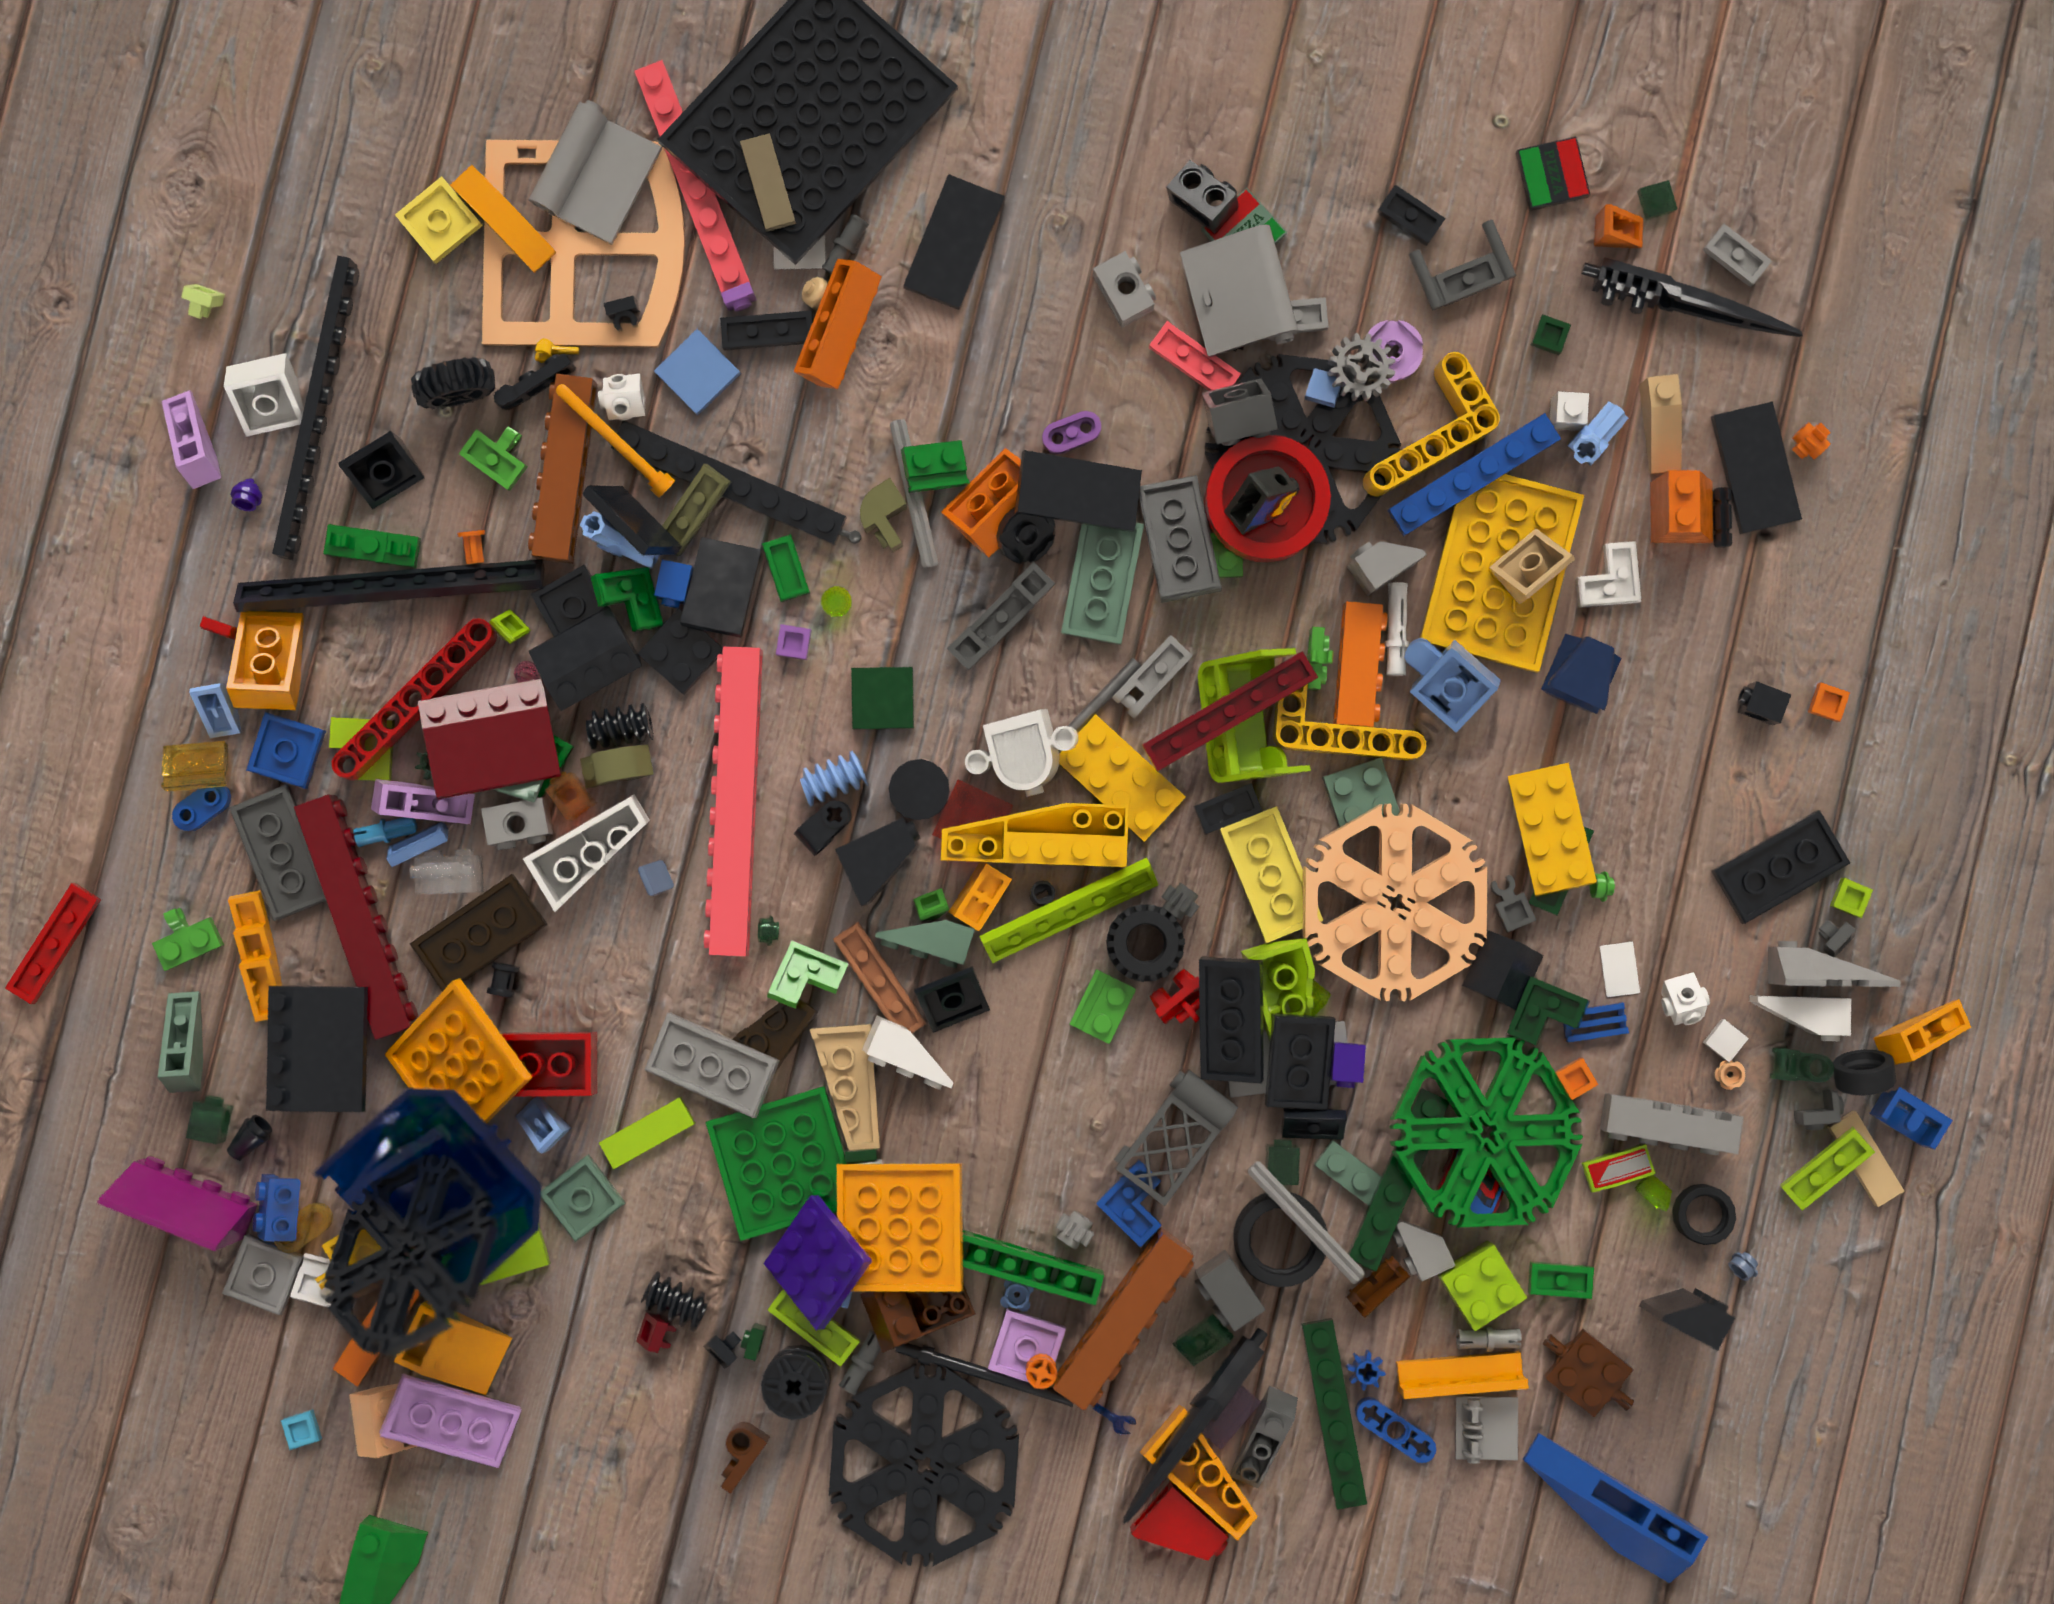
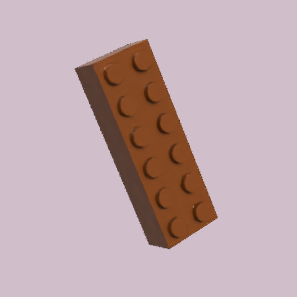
(1123, 1318)

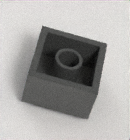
(1240, 412)
(1230, 1291)

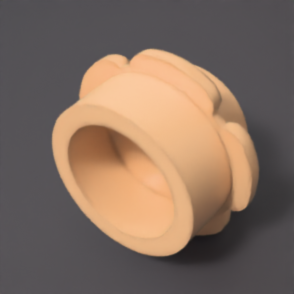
(1730, 1082)

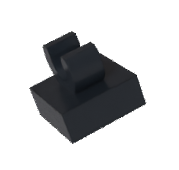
(622, 308)
(722, 1349)

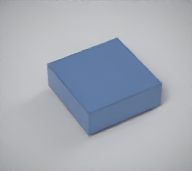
(1321, 389)

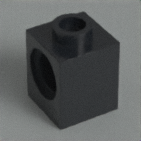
(1763, 703)

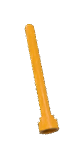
(657, 480)

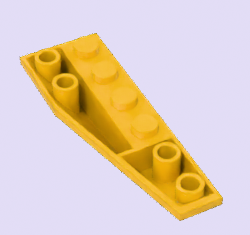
(1044, 836)

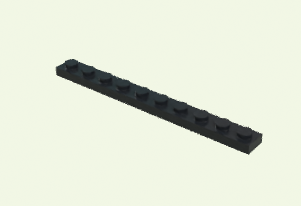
(313, 418)
(389, 585)

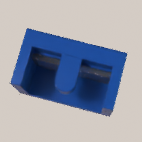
(1911, 1117)

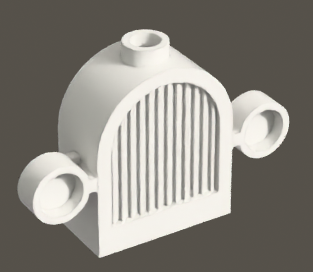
(1023, 751)

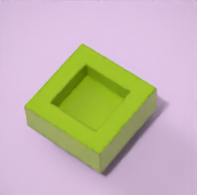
(1851, 897)

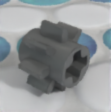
(1180, 901)

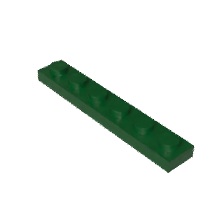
(1391, 1193)
(1334, 1413)

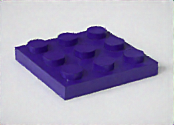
(817, 1262)

